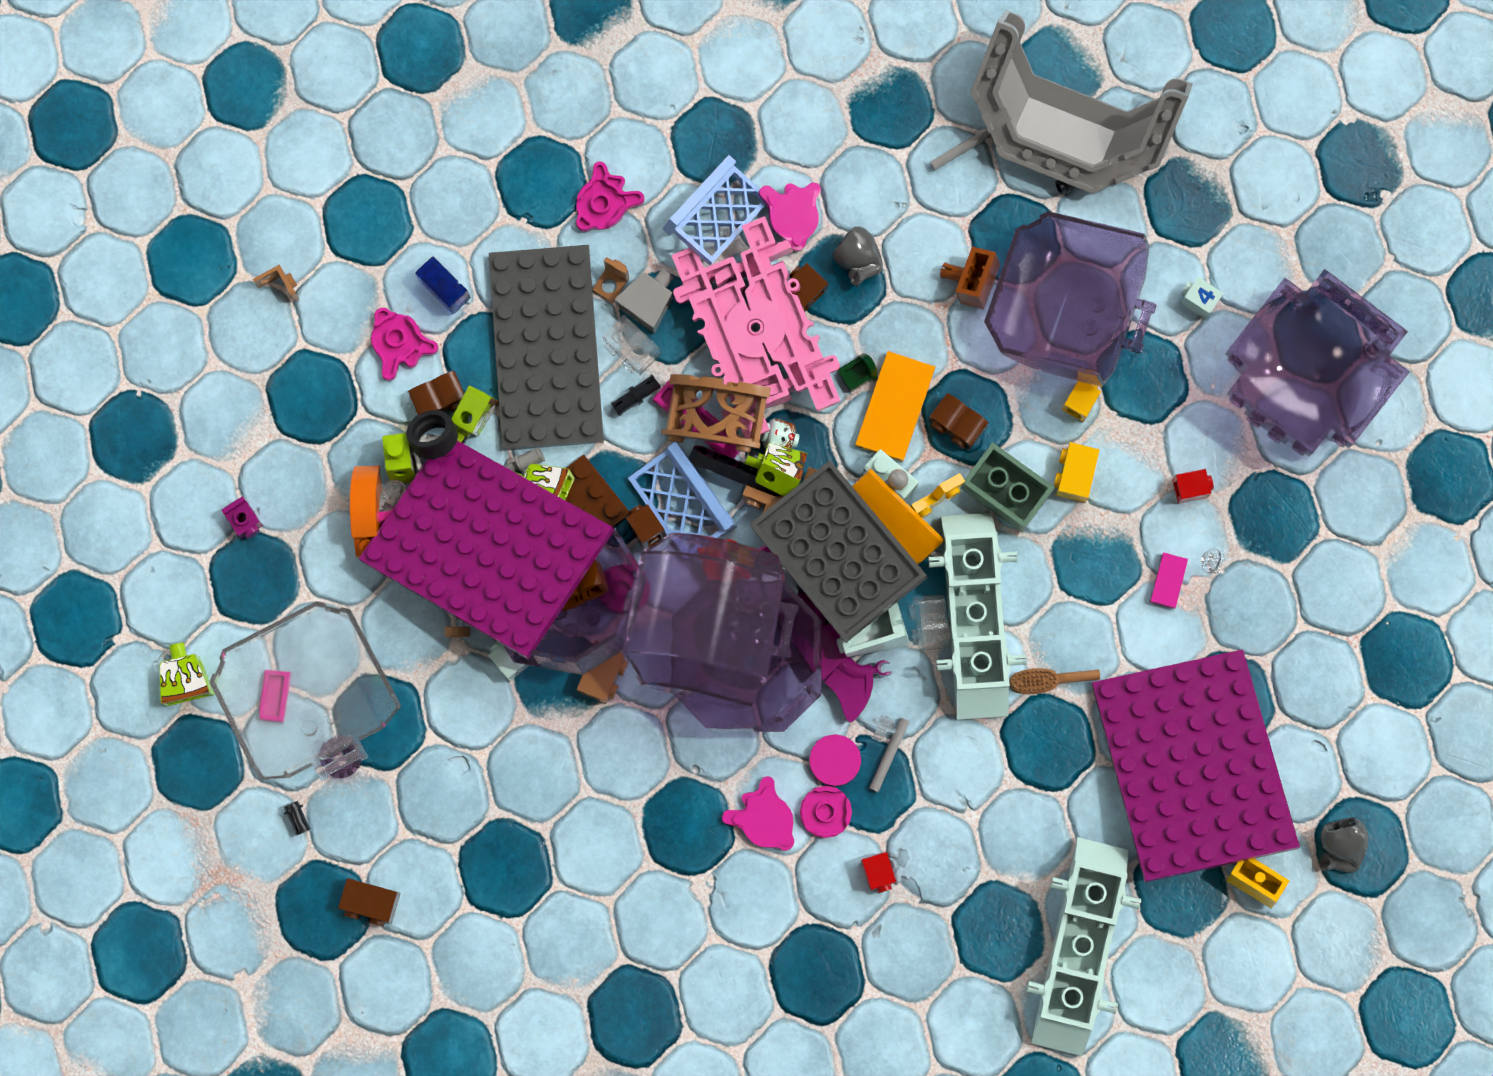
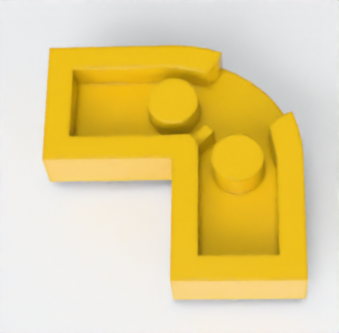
(944, 491)

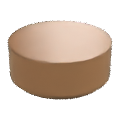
(451, 632)

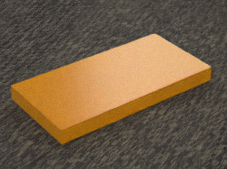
(895, 406)
(900, 519)

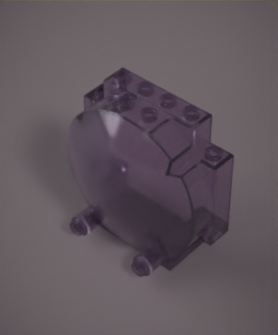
(1315, 364)

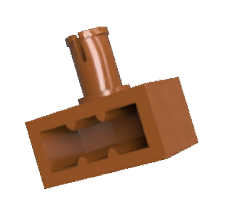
(975, 278)

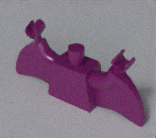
(842, 674)

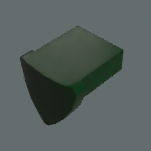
(858, 372)

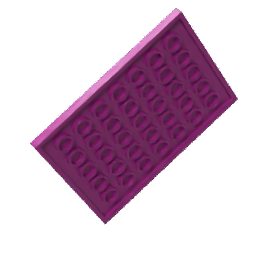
(487, 547)
(1194, 766)

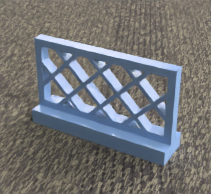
(698, 201)
(695, 483)

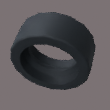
(426, 422)

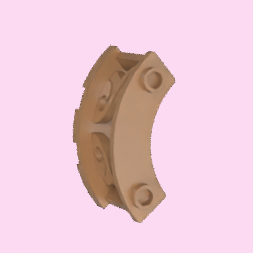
(685, 390)

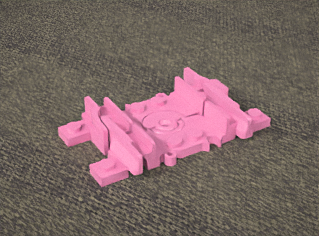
(772, 307)

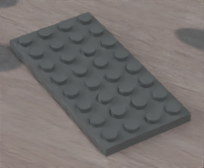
(546, 347)

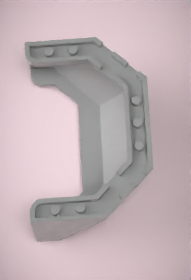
(1064, 129)

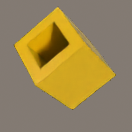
(1081, 400)

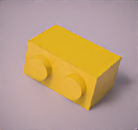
(1077, 472)
(1258, 881)

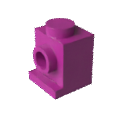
(238, 508)

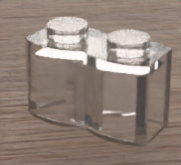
(930, 623)

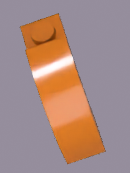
(364, 505)

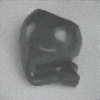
(858, 255)
(1344, 845)

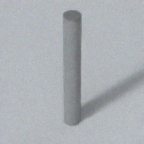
(960, 149)
(889, 755)

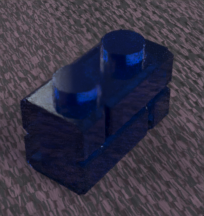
(442, 285)

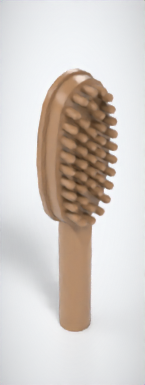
(1043, 680)

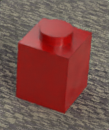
(1192, 486)
(878, 872)

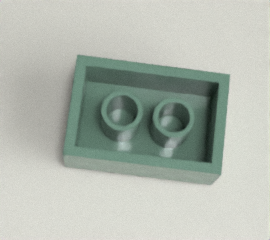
(1007, 487)

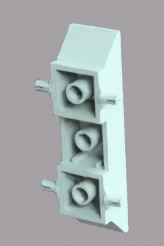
(976, 616)
(1081, 947)

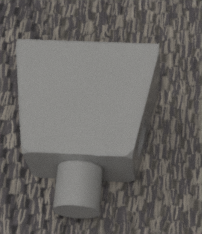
(647, 299)

